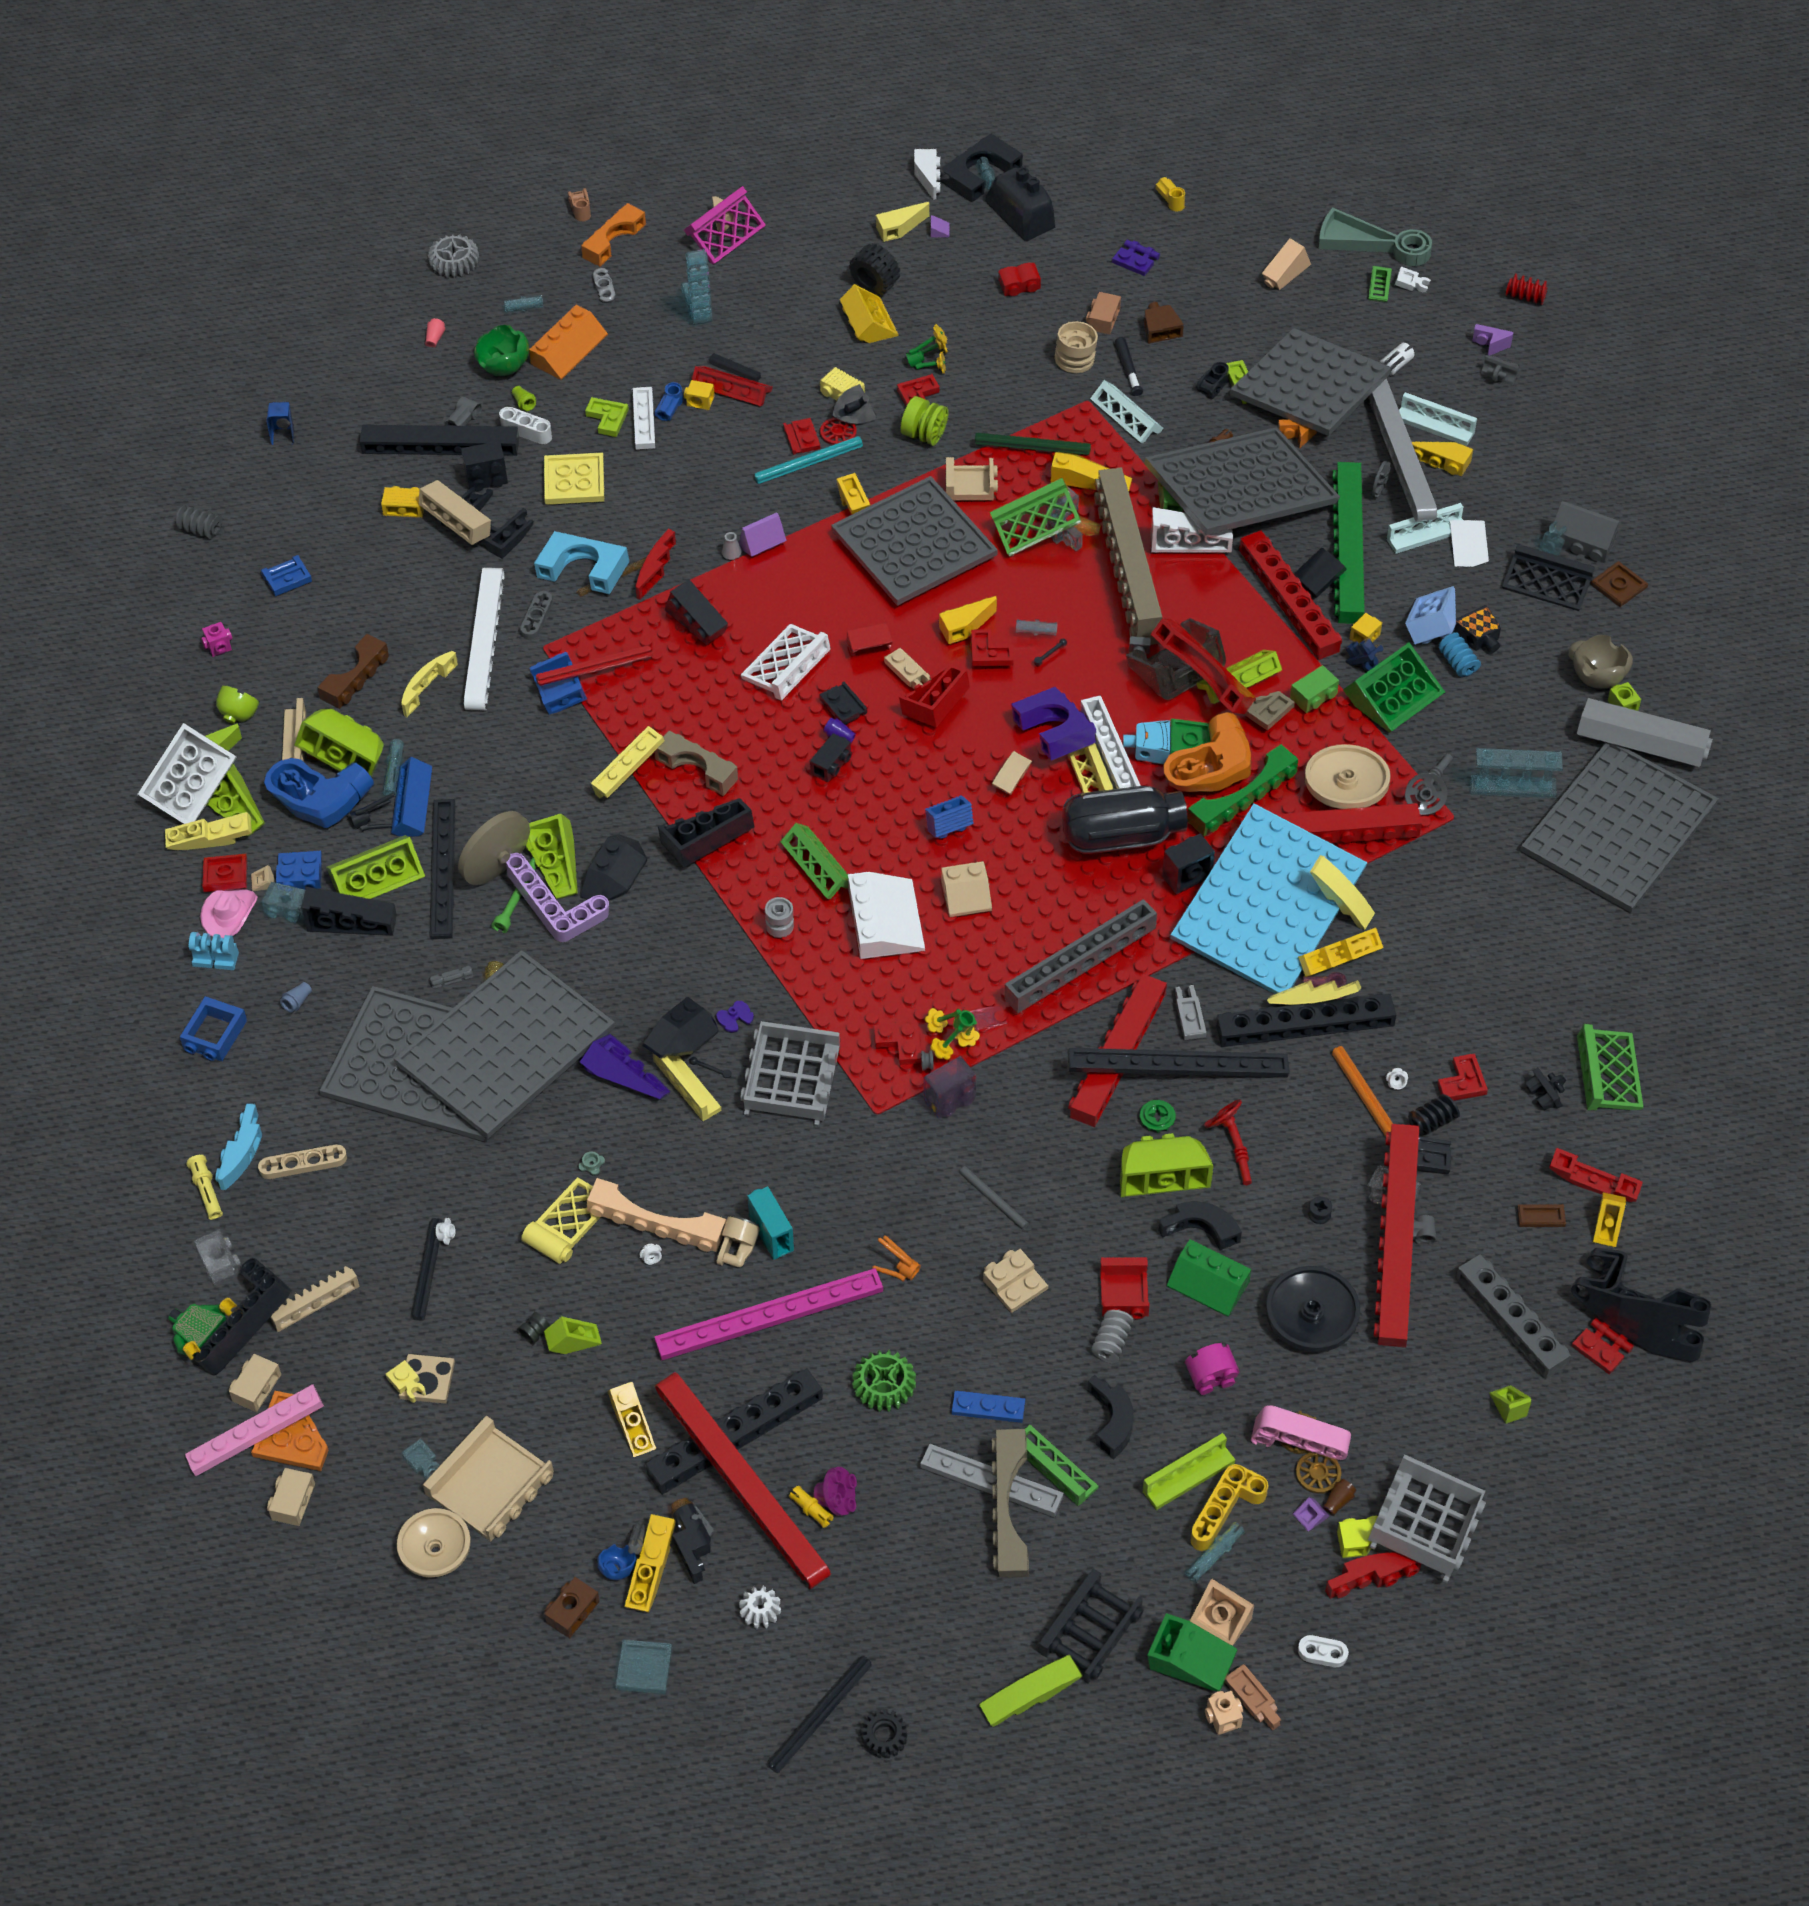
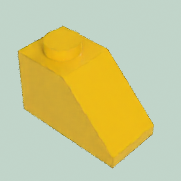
(1609, 1219)

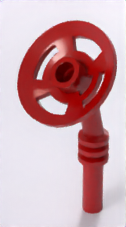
(1225, 1117)

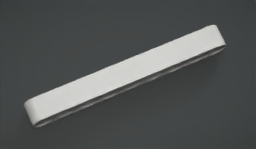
(483, 639)

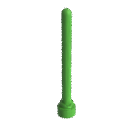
(503, 920)

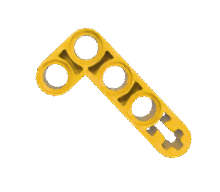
(1222, 1508)

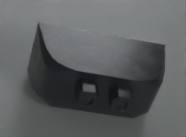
(1022, 203)

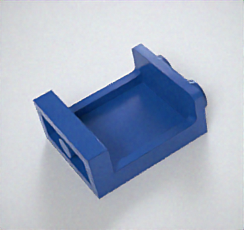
(559, 694)

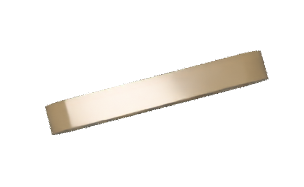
(302, 1158)

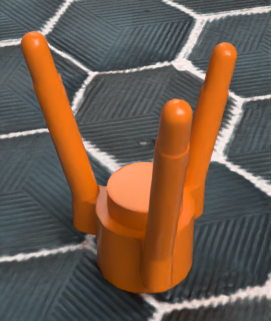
(907, 1266)

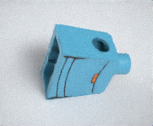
(1150, 741)

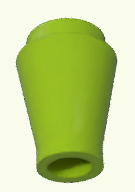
(525, 399)

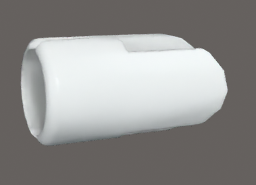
(1399, 356)

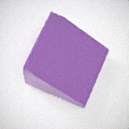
(939, 227)
(1310, 1514)

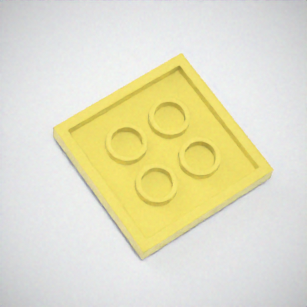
(574, 478)

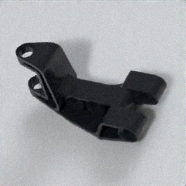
(1645, 1320)

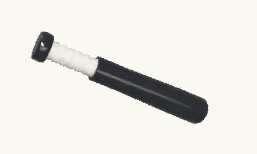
(1125, 356)

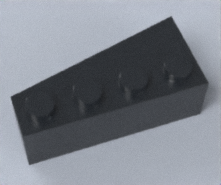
(706, 832)
(347, 914)

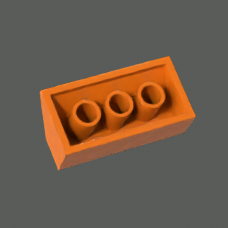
(567, 342)

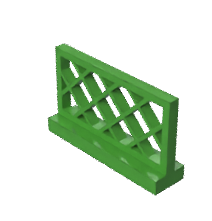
(1026, 505)
(1592, 1074)

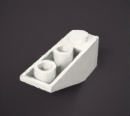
(925, 170)

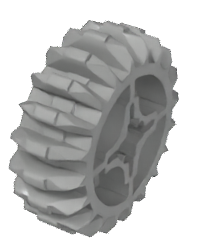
(453, 255)

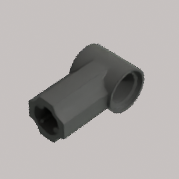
(465, 411)
(1424, 1229)

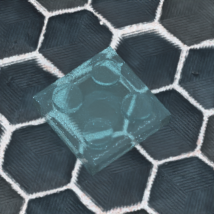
(644, 1666)

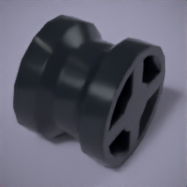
(1323, 1214)

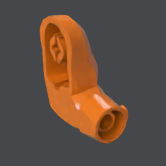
(1213, 763)

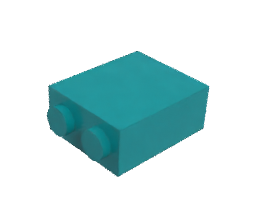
(773, 1224)

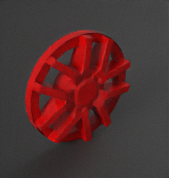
(837, 431)

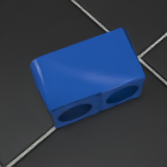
(278, 411)

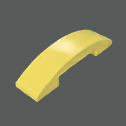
(439, 666)

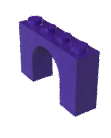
(1054, 706)

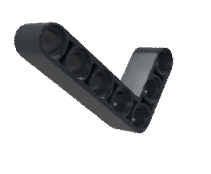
(246, 1319)

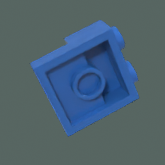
(300, 869)

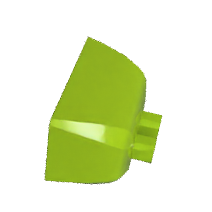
(339, 741)
(1164, 1166)

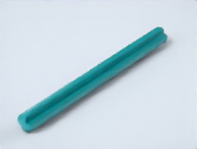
(808, 459)

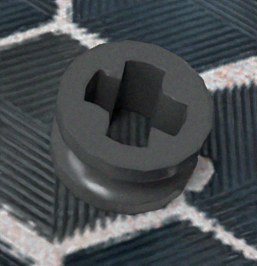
(927, 1060)

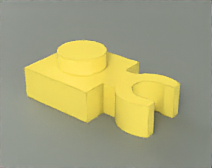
(405, 1379)

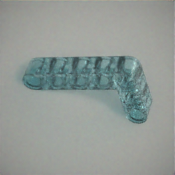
(697, 287)

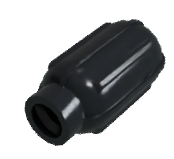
(1122, 818)

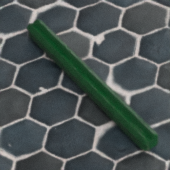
(1032, 443)

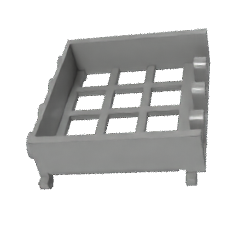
(824, 1079)
(1441, 1481)

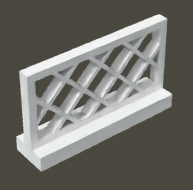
(798, 666)

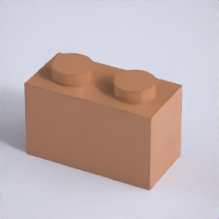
(1104, 312)

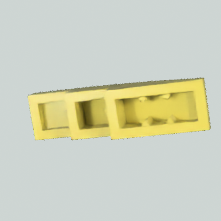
(1342, 891)
(1306, 993)

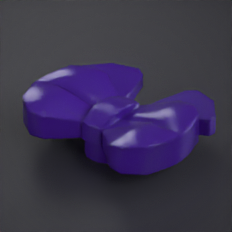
(728, 1018)

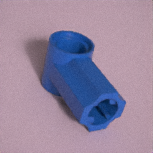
(670, 401)

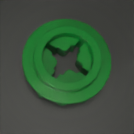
(1164, 1109)

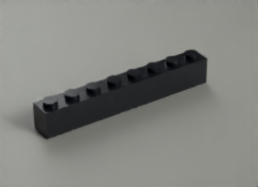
(435, 439)

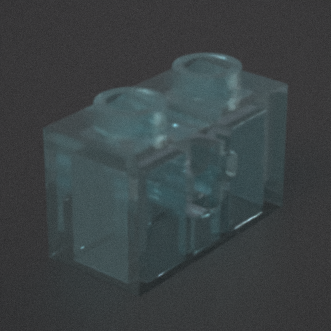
(284, 902)

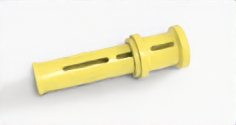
(202, 1178)

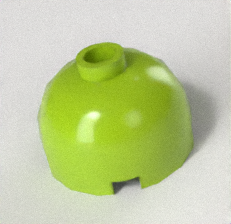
(235, 705)

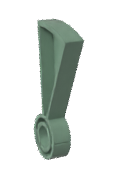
(1347, 232)

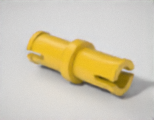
(811, 1506)

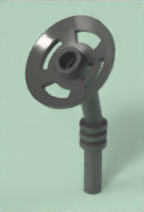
(1427, 790)

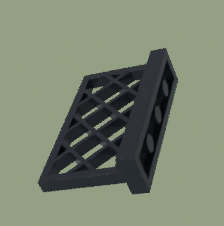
(1552, 565)

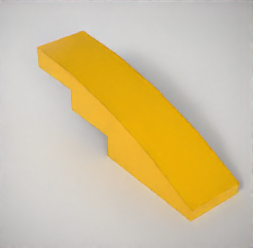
(1340, 952)

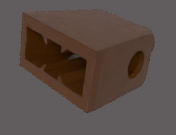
(1162, 323)

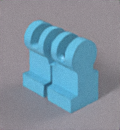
(220, 950)

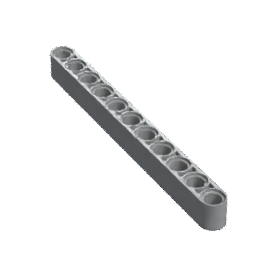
(1402, 453)

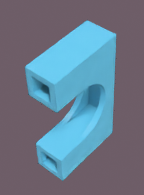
(566, 548)

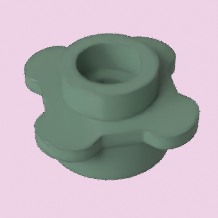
(591, 1157)

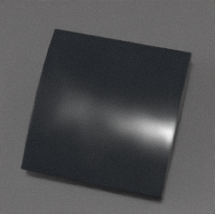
(1320, 571)

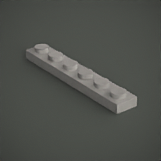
(981, 1477)

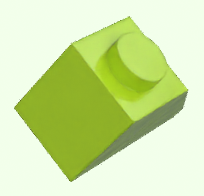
(571, 1335)

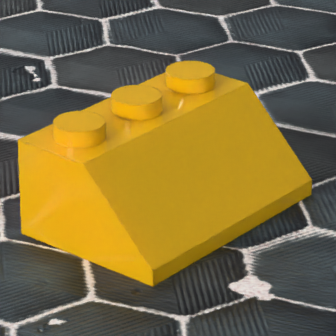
(867, 315)

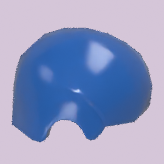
(617, 1556)

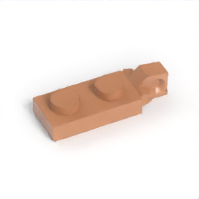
(1253, 1696)

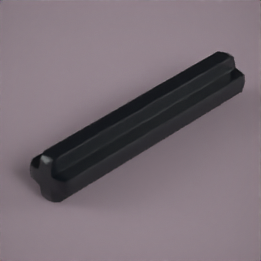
(734, 367)

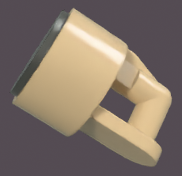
(739, 1231)

